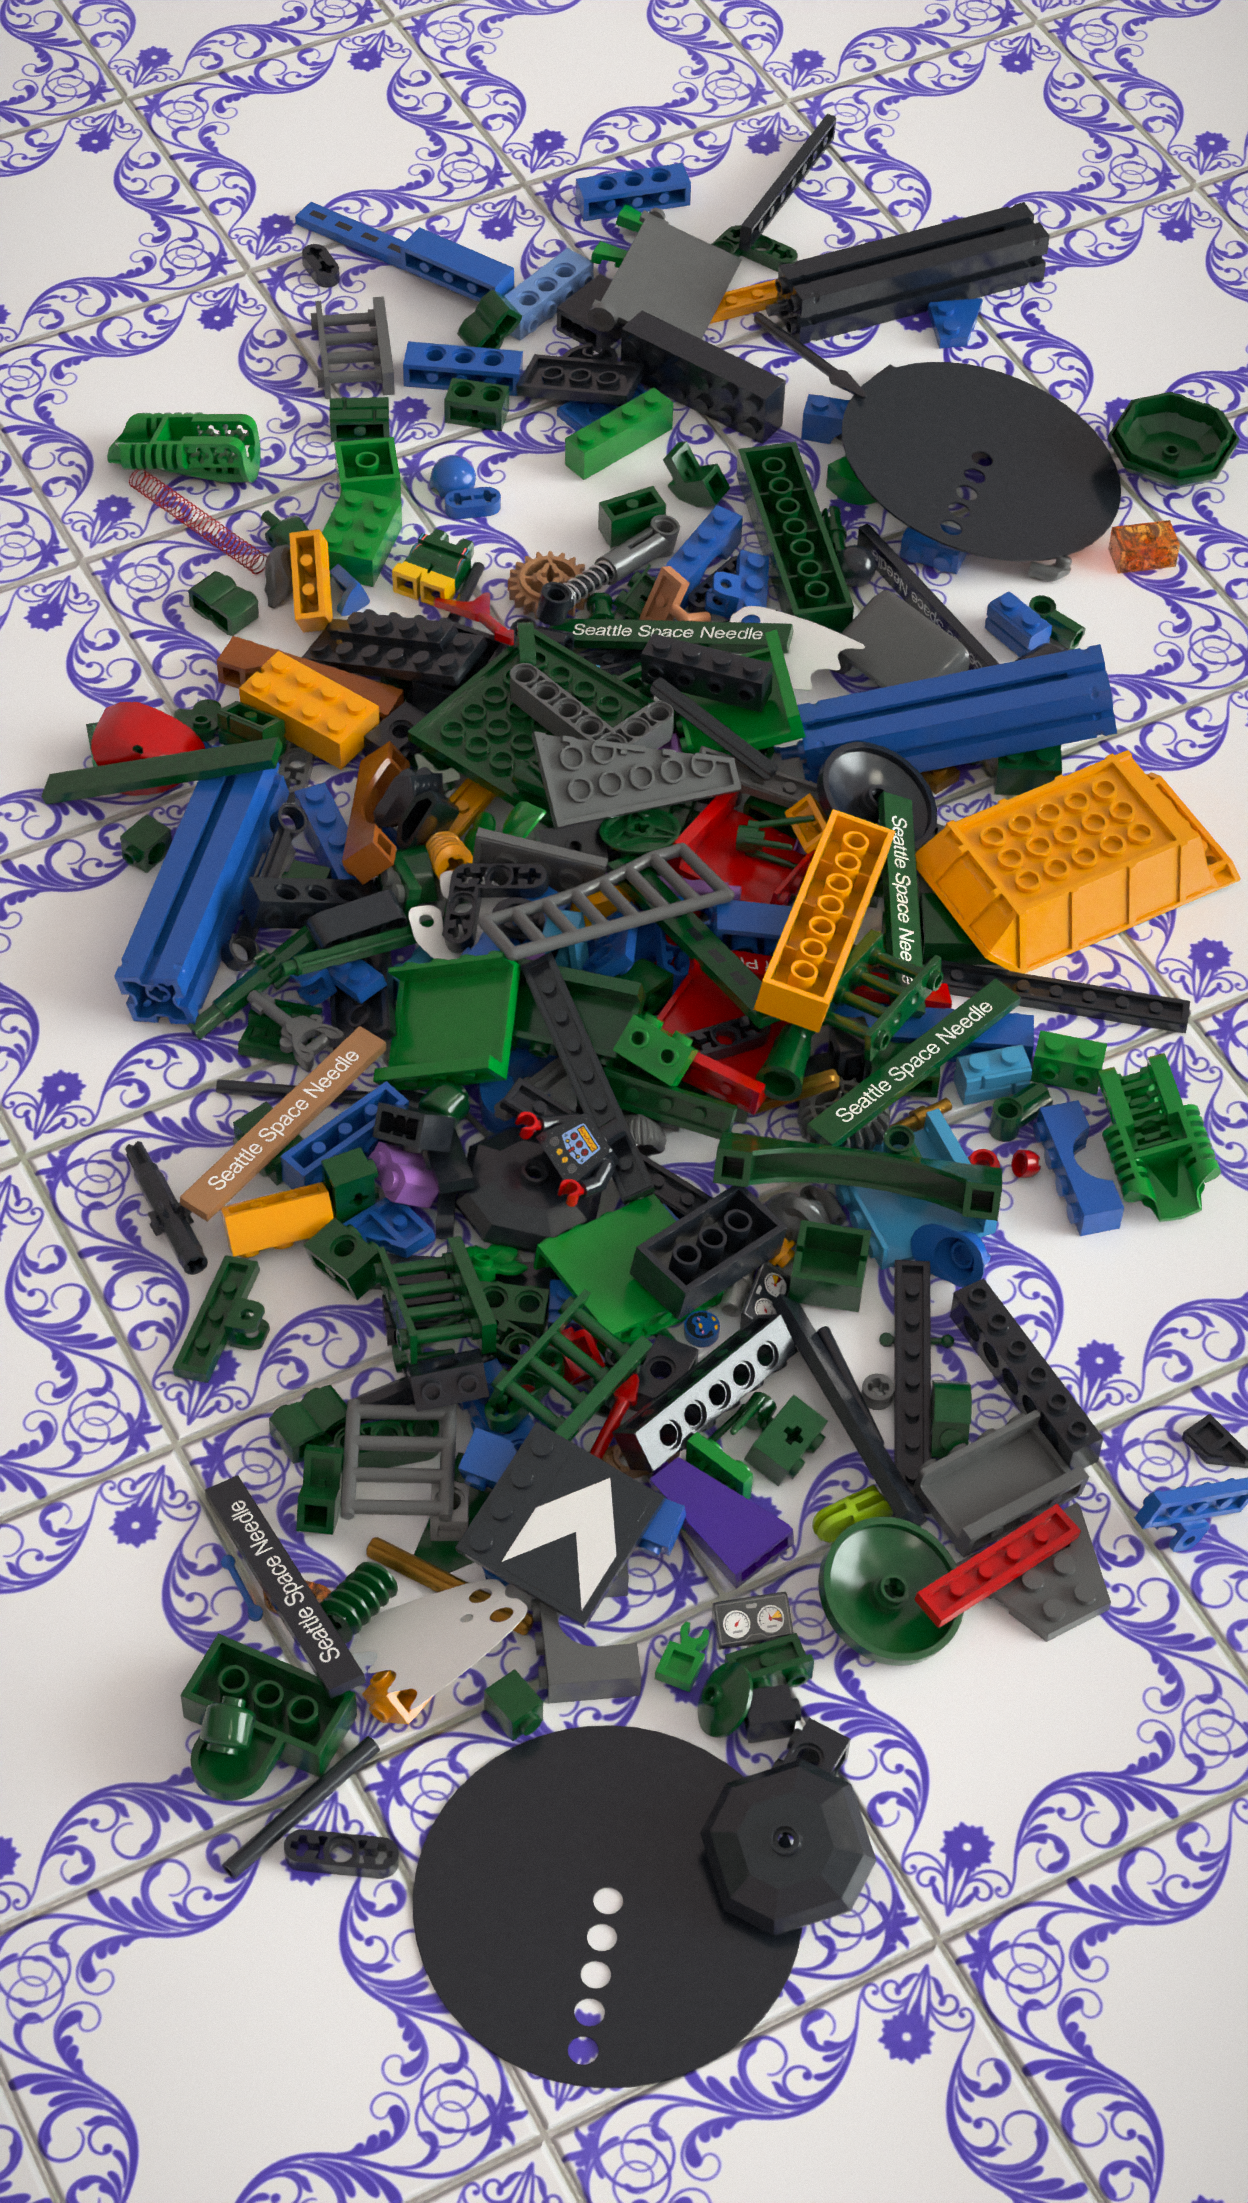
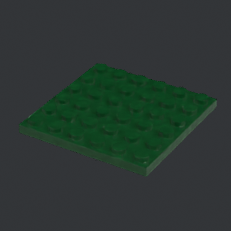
(489, 735)

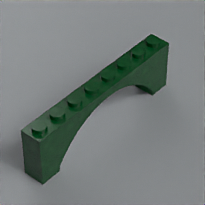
(954, 1185)

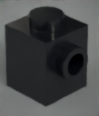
(771, 1714)

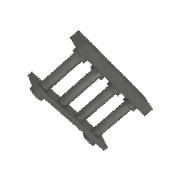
(377, 336)

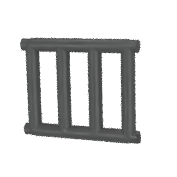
(352, 1473)

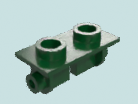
(628, 603)

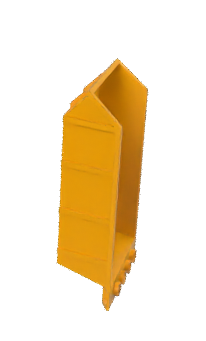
(1072, 863)

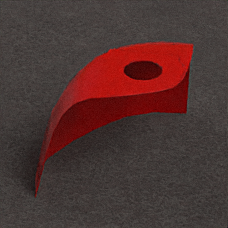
(141, 725)

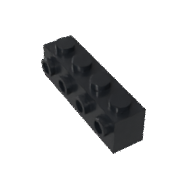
(707, 672)

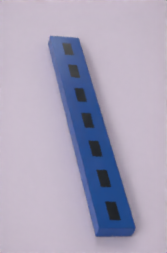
(352, 234)

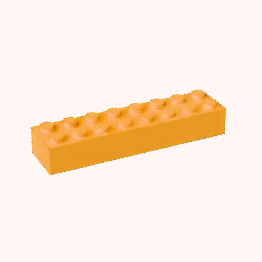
(824, 921)

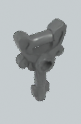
(298, 1030)

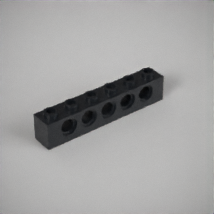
(1025, 1373)
(705, 1392)

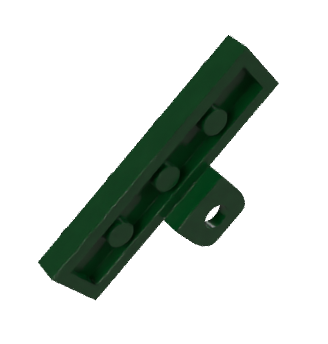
(223, 1318)

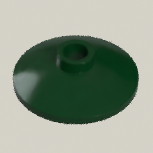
(725, 1699)

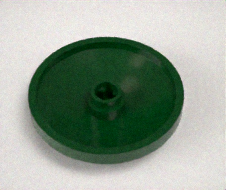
(871, 1588)

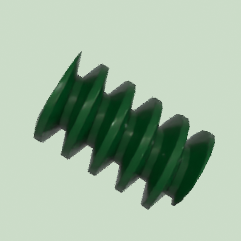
(359, 1598)

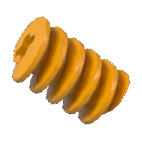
(447, 852)

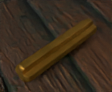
(812, 1086)

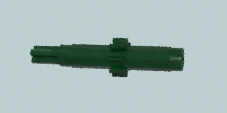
(259, 978)

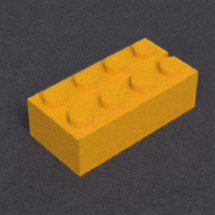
(315, 709)

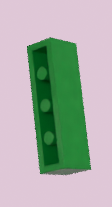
(618, 433)

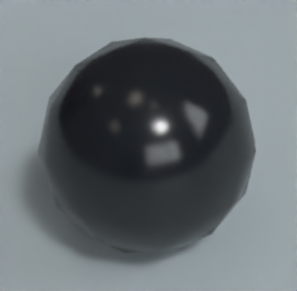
(856, 565)

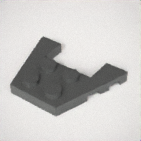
(1060, 1589)

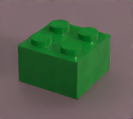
(368, 466)

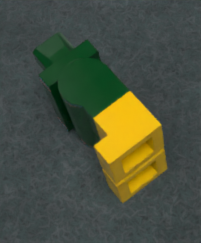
(434, 566)

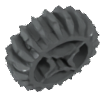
(864, 1139)

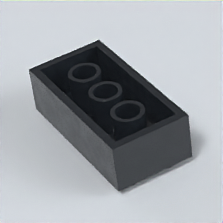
(708, 1250)

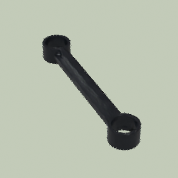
(270, 868)

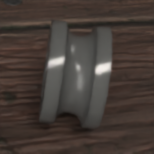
(885, 1386)

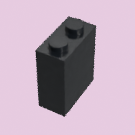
(573, 314)

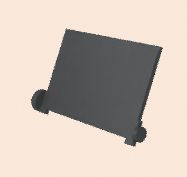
(668, 278)

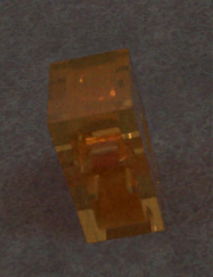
(1144, 546)

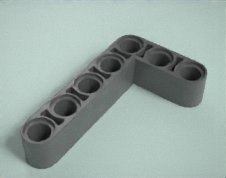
(568, 717)

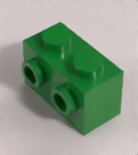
(656, 1049)
(1068, 1062)

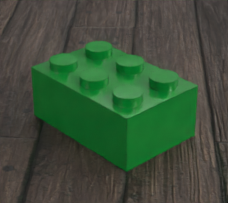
(362, 533)

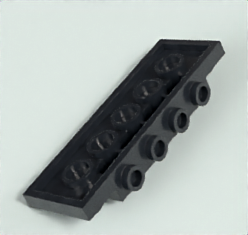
(398, 647)

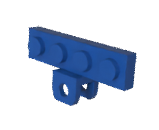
(745, 588)
(353, 977)
(1188, 1508)

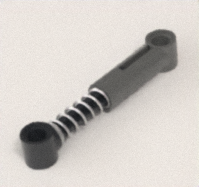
(652, 542)

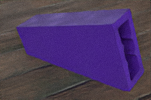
(722, 1522)

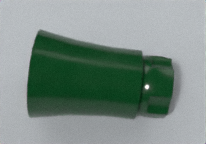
(786, 1063)

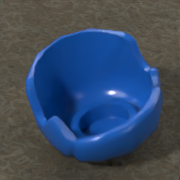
(452, 474)

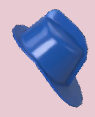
(952, 1254)

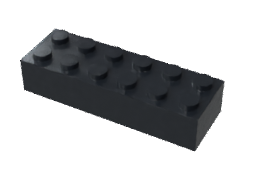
(705, 377)

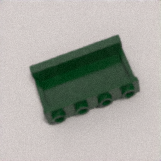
(603, 1006)

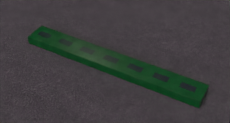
(702, 945)

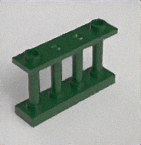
(861, 961)
(676, 1105)
(462, 1283)
(605, 1379)

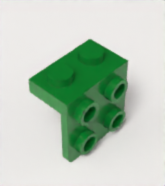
(711, 1459)

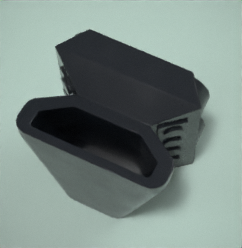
(415, 807)

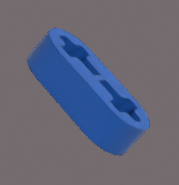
(472, 503)

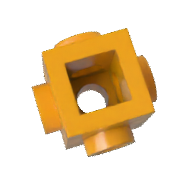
(390, 1706)

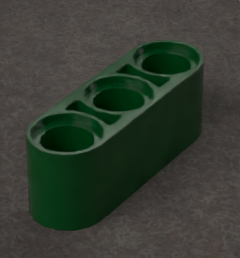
(387, 1427)

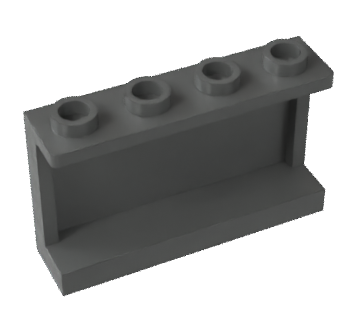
(997, 1483)

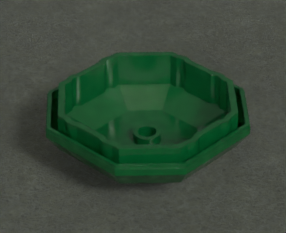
(1173, 440)

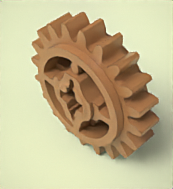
(529, 578)

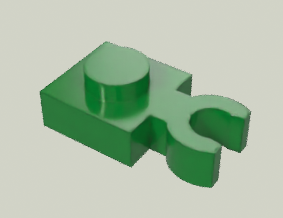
(684, 1660)

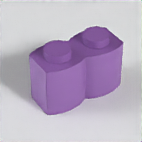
(404, 1176)

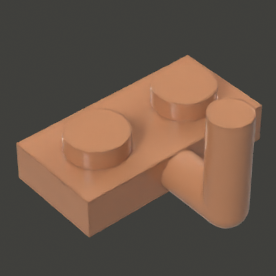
(666, 599)

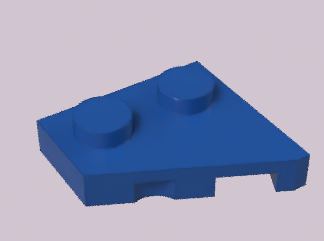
(954, 321)
(393, 1227)

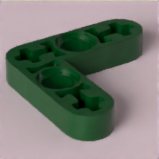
(775, 255)
(512, 1336)

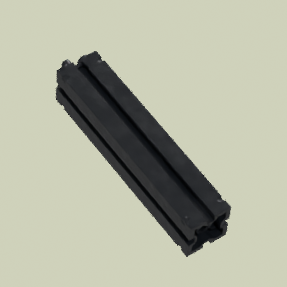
(908, 271)

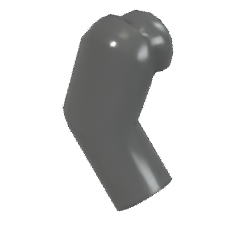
(1051, 572)
(828, 1201)

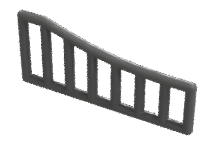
(604, 884)

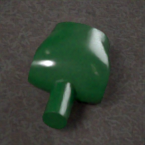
(280, 529)

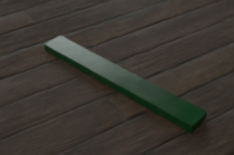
(162, 770)

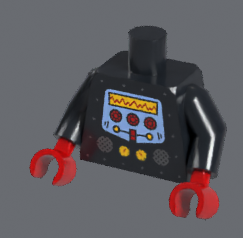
(576, 1150)

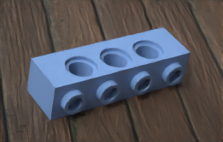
(547, 289)

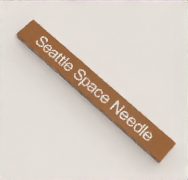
(282, 1124)

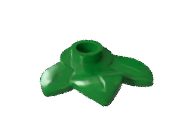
(494, 1260)

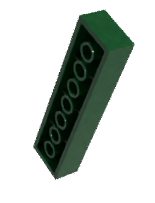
(793, 535)

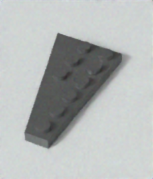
(614, 779)

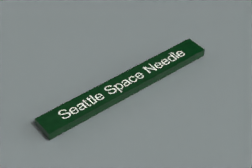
(636, 633)
(901, 888)
(913, 1064)

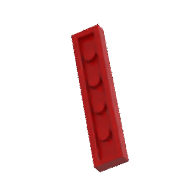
(997, 1565)

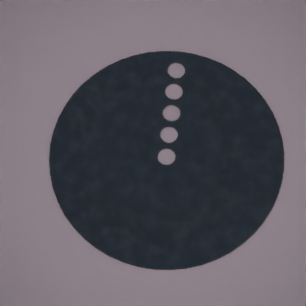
(1048, 476)
(511, 1905)

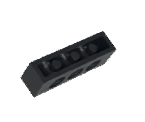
(293, 901)

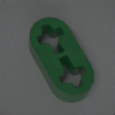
(526, 643)

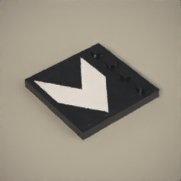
(560, 1524)

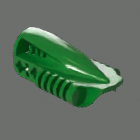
(189, 447)
(1156, 1141)

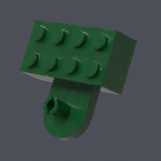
(292, 1722)

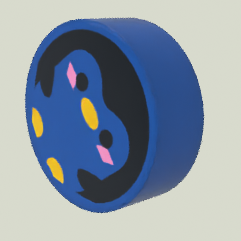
(701, 1328)

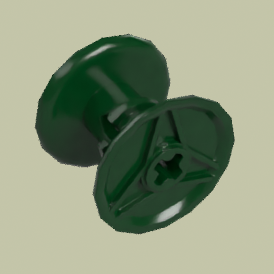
(640, 832)

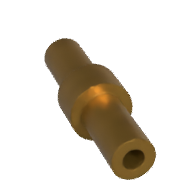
(917, 1116)

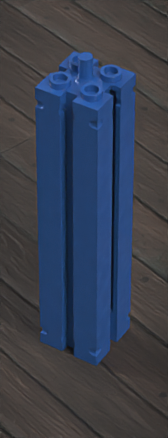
(967, 713)
(198, 896)

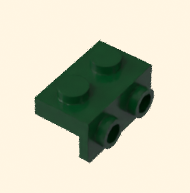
(776, 1662)

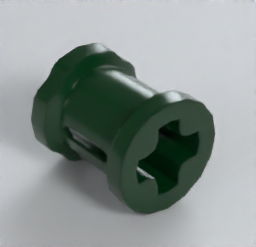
(603, 606)

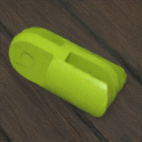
(847, 1511)

